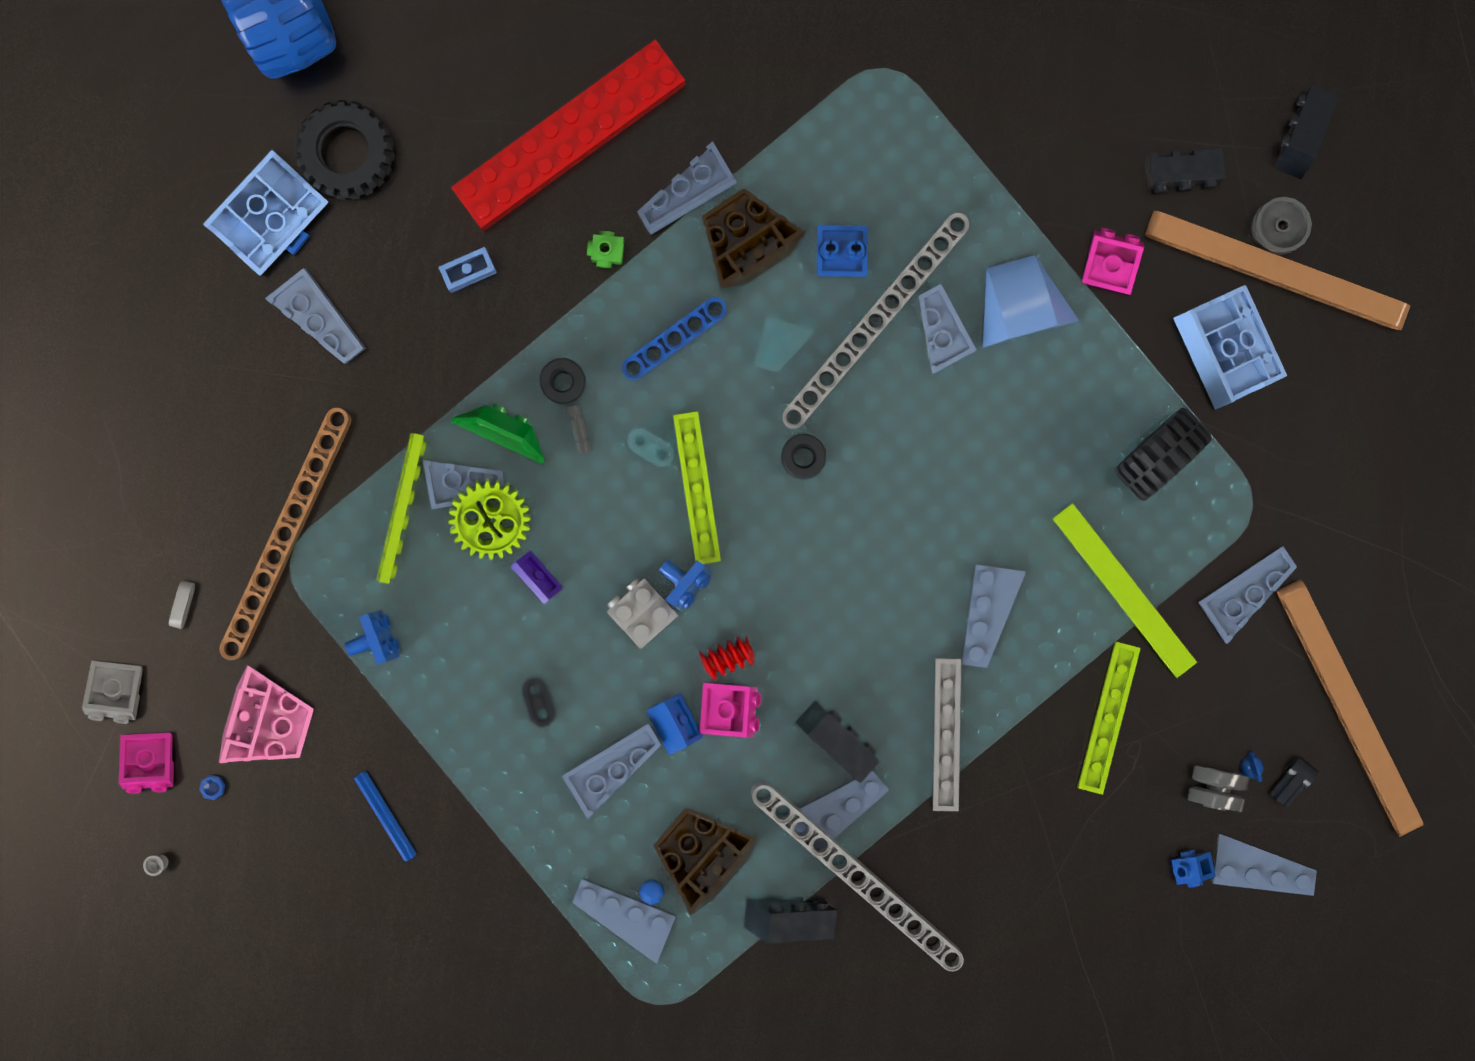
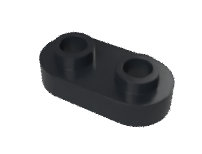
(537, 702)

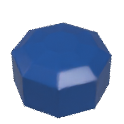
(212, 787)
(651, 892)

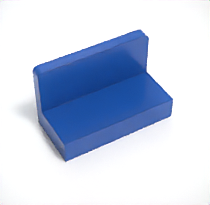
(674, 724)

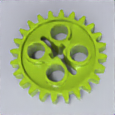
(509, 508)

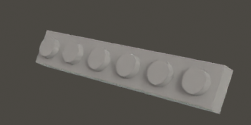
(946, 734)

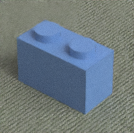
(467, 269)

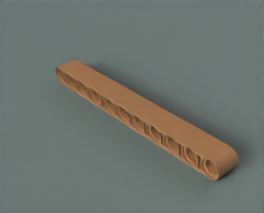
(1277, 270)
(276, 543)
(1350, 707)

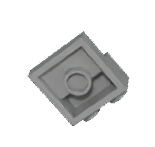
(641, 612)
(112, 691)

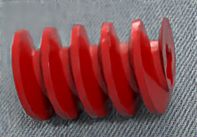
(728, 657)

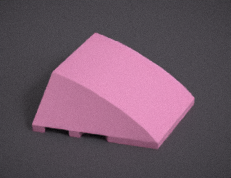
(264, 721)

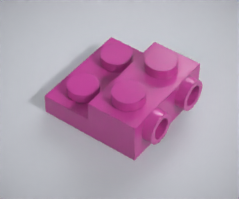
(1113, 261)
(729, 710)
(146, 762)

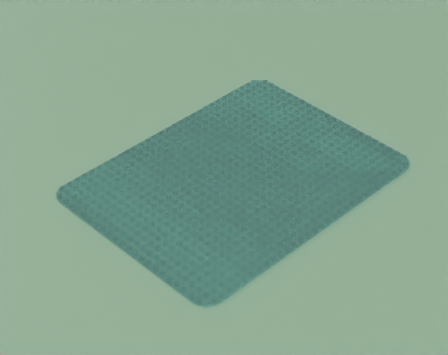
(830, 576)

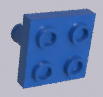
(842, 251)
(685, 583)
(376, 637)

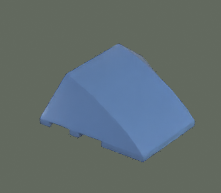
(1021, 301)

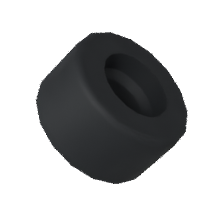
(578, 380)
(814, 445)

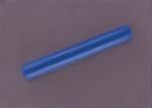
(385, 816)

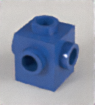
(1193, 868)

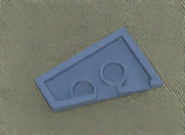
(943, 329)
(447, 479)

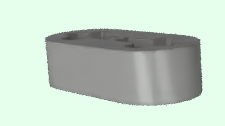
(181, 604)

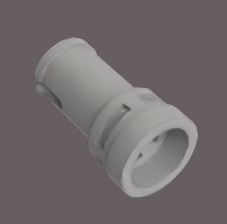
(155, 864)

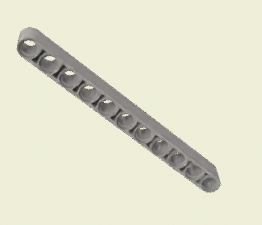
(886, 314)
(866, 884)

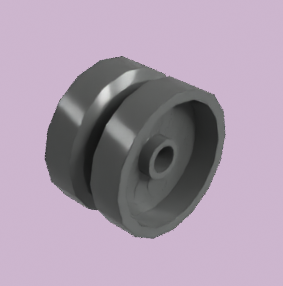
(1277, 212)
(1218, 789)

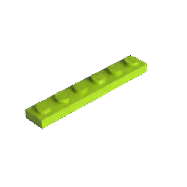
(697, 487)
(399, 519)
(1108, 718)

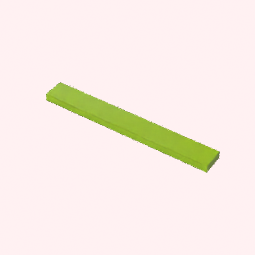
(1124, 590)

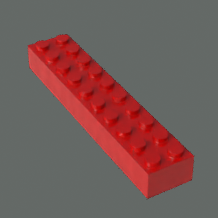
(569, 135)

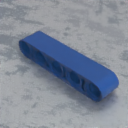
(679, 327)

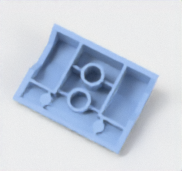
(265, 212)
(1230, 347)

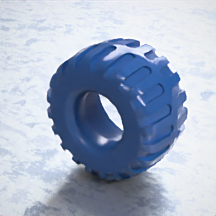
(282, 33)

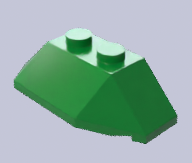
(503, 430)

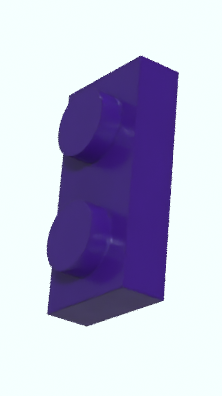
(537, 577)

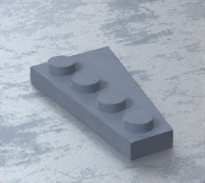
(696, 185)
(314, 312)
(1243, 595)
(989, 608)
(605, 772)
(842, 806)
(1254, 868)
(630, 919)

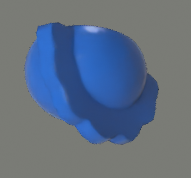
(1252, 767)

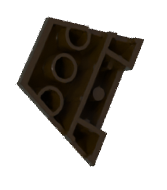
(747, 238)
(702, 856)

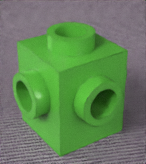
(606, 259)

